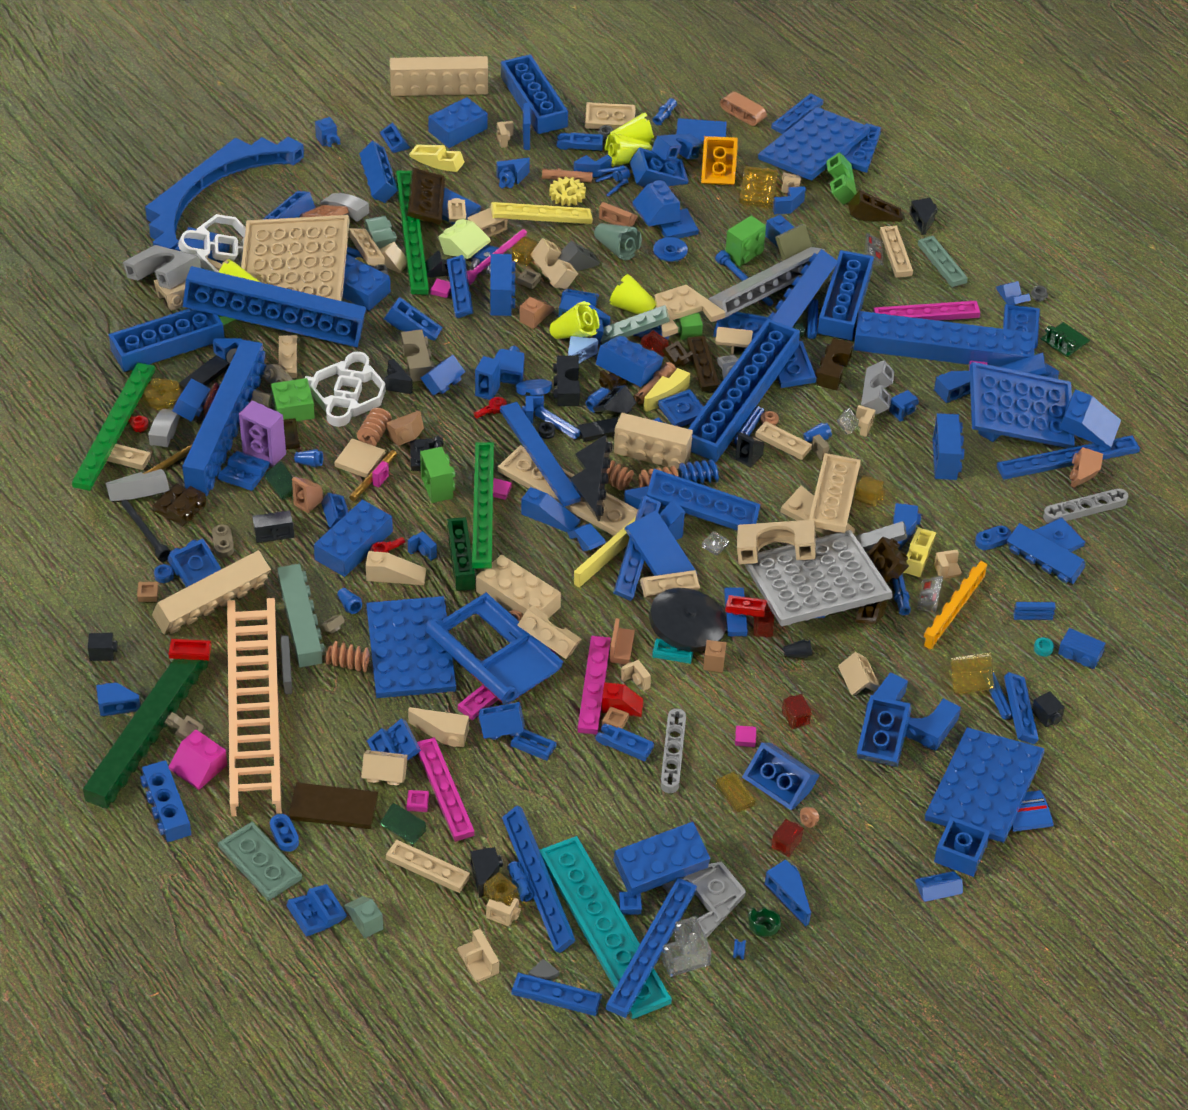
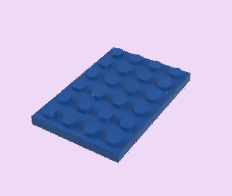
(813, 142)
(1019, 404)
(403, 653)
(985, 782)

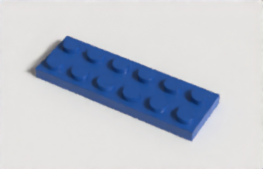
(702, 500)

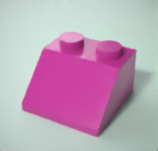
(198, 759)

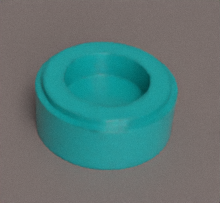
(1043, 646)

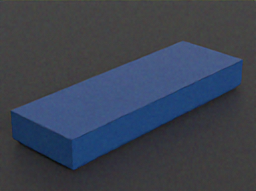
(735, 623)

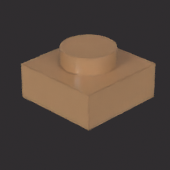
(147, 591)
(615, 718)

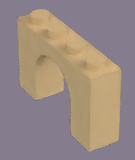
(755, 536)

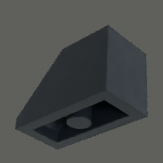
(923, 213)
(616, 401)
(748, 449)
(484, 865)

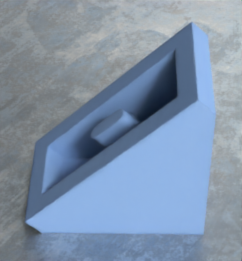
(583, 347)

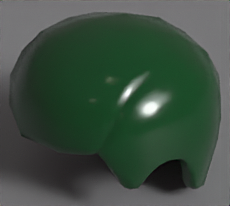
(764, 922)

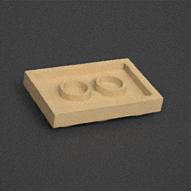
(608, 114)

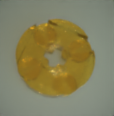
(158, 386)

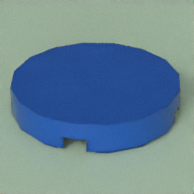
(534, 387)

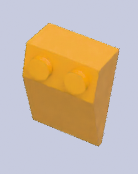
(719, 160)

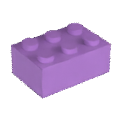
(262, 433)

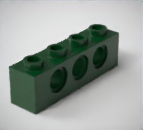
(460, 554)

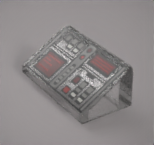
(874, 248)
(930, 594)

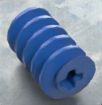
(698, 471)

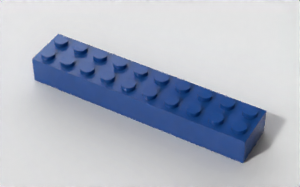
(274, 306)
(940, 340)
(742, 389)
(222, 418)

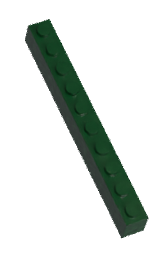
(142, 731)

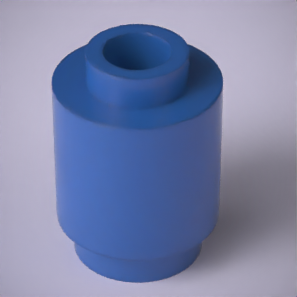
(594, 398)

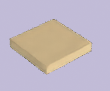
(359, 458)

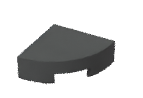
(544, 971)

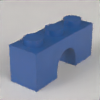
(671, 145)

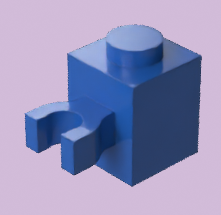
(326, 132)

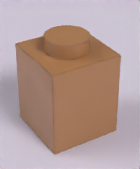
(714, 656)

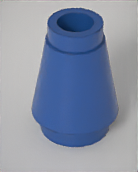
(822, 429)
(310, 458)
(350, 601)

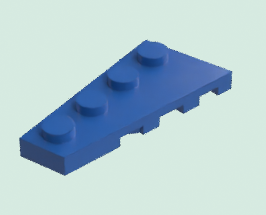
(862, 153)

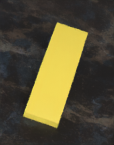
(438, 157)
(666, 387)
(919, 551)

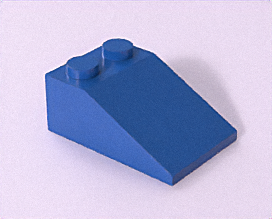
(650, 167)
(1090, 420)

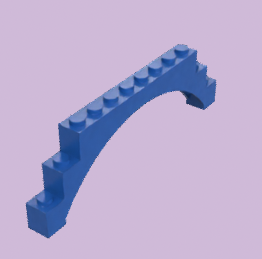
(233, 157)

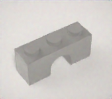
(876, 379)

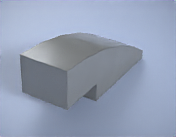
(356, 206)
(163, 428)
(137, 485)

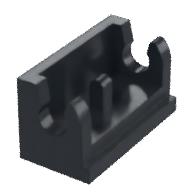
(273, 526)

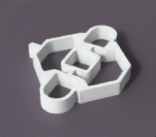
(202, 234)
(345, 398)

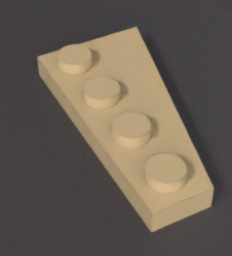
(799, 508)

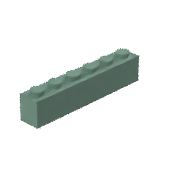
(300, 616)

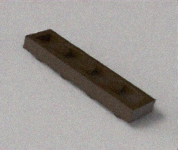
(703, 363)

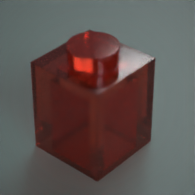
(796, 711)
(787, 837)

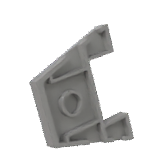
(717, 891)

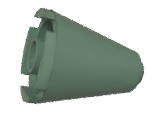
(619, 239)

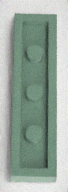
(942, 261)
(636, 324)

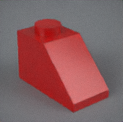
(621, 698)

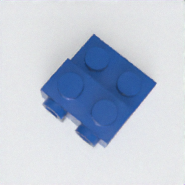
(193, 562)

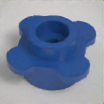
(510, 179)

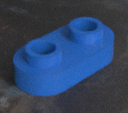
(992, 537)
(284, 834)

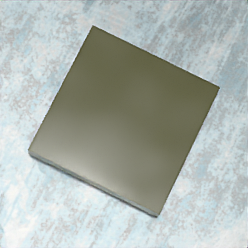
(793, 241)

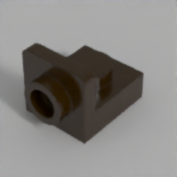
(611, 380)

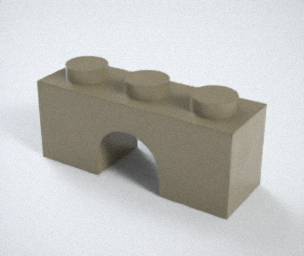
(417, 354)

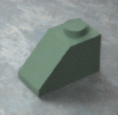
(365, 915)

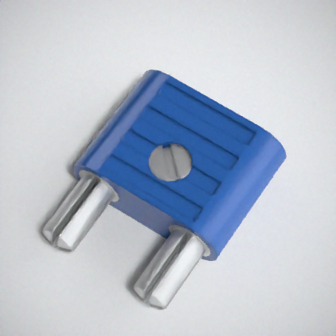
(481, 255)

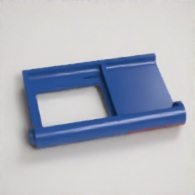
(507, 671)

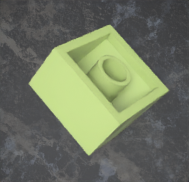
(463, 239)

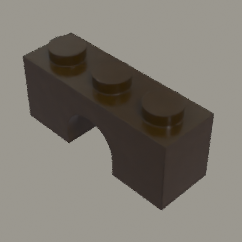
(832, 364)

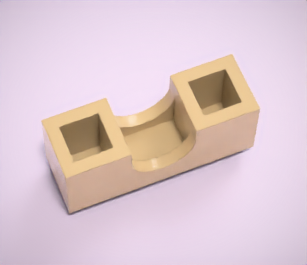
(558, 271)
(558, 639)

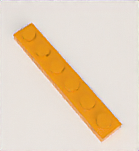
(957, 601)

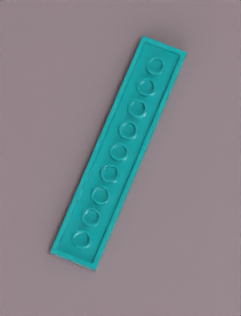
(600, 919)

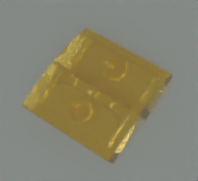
(972, 673)

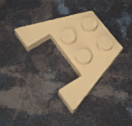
(684, 302)

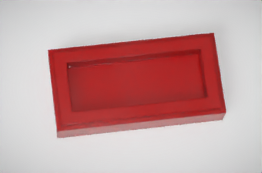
(190, 649)

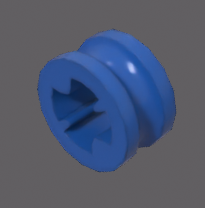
(739, 949)

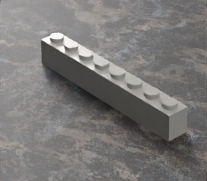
(763, 283)

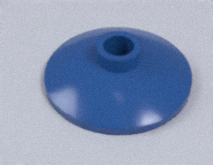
(670, 249)

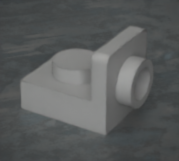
(726, 363)

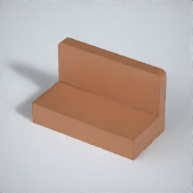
(616, 215)
(621, 644)

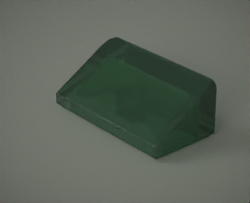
(280, 480)
(403, 824)

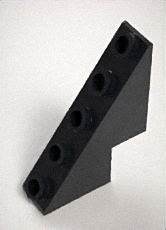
(592, 480)

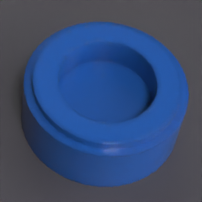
(163, 573)

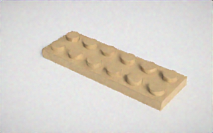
(834, 492)

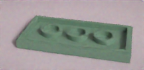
(260, 861)

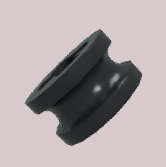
(546, 434)

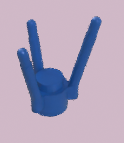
(621, 174)

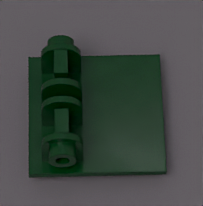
(1064, 339)

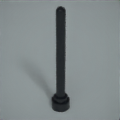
(161, 551)

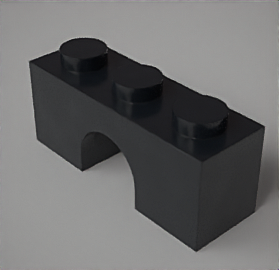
(566, 380)

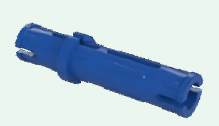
(902, 602)

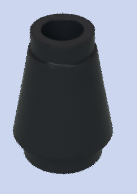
(799, 649)

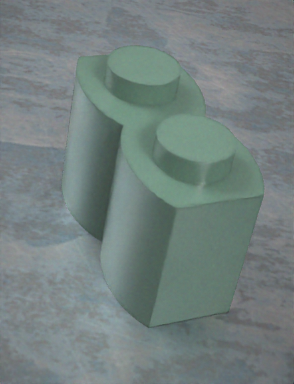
(380, 231)

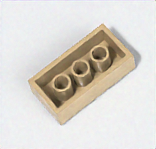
(652, 441)
(517, 588)

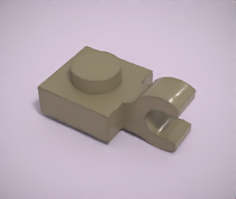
(184, 726)

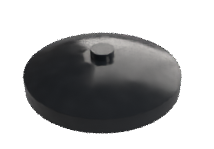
(687, 619)

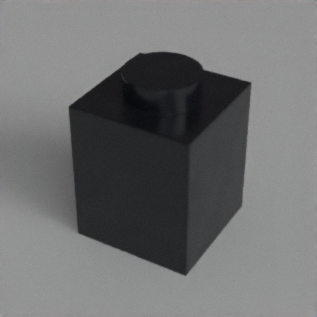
(102, 646)
(1048, 709)

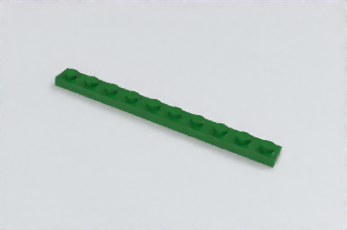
(412, 238)
(113, 427)
(483, 505)

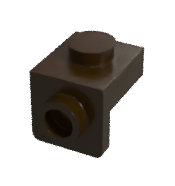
(677, 355)

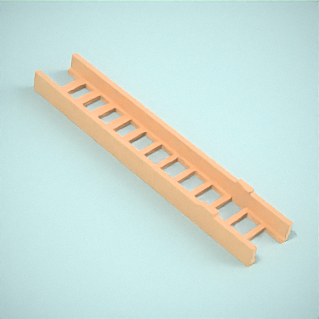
(273, 705)

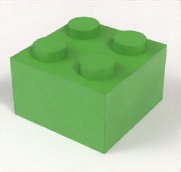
(745, 240)
(293, 399)
(437, 474)

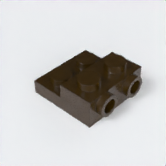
(180, 504)
(888, 558)

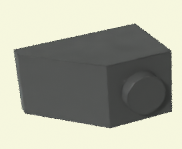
(578, 256)

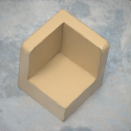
(947, 565)

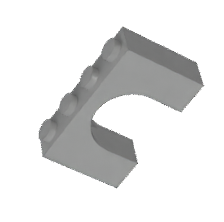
(168, 264)

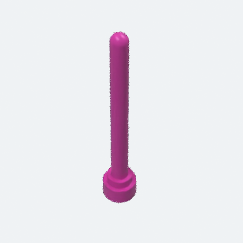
(472, 273)

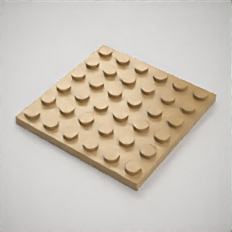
(298, 253)

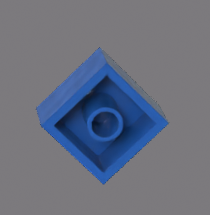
(962, 846)

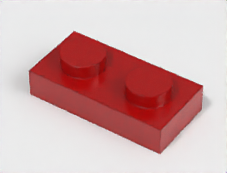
(746, 606)

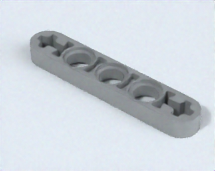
(1114, 498)
(673, 758)

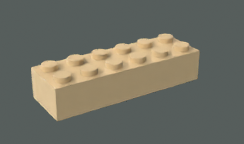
(439, 76)
(211, 592)

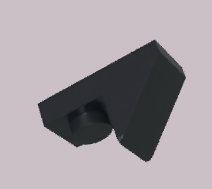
(436, 266)
(397, 379)

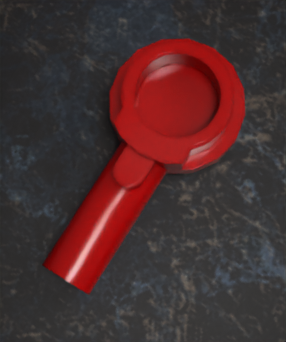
(493, 407)
(139, 423)
(386, 547)

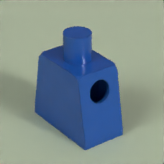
(511, 365)

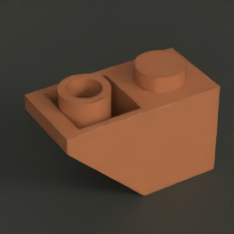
(1086, 466)

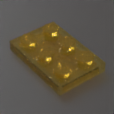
(758, 186)

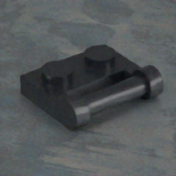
(420, 445)

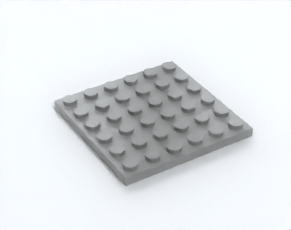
(812, 588)

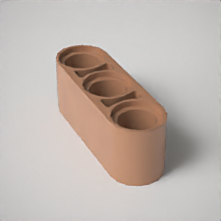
(743, 108)

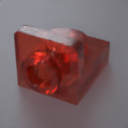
(655, 342)

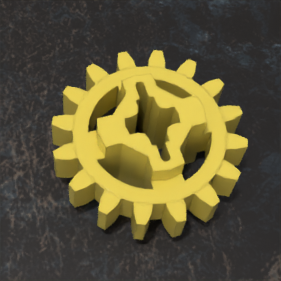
(567, 191)

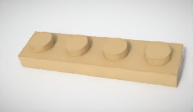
(366, 246)
(896, 251)
(428, 866)

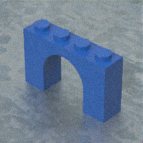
(928, 730)

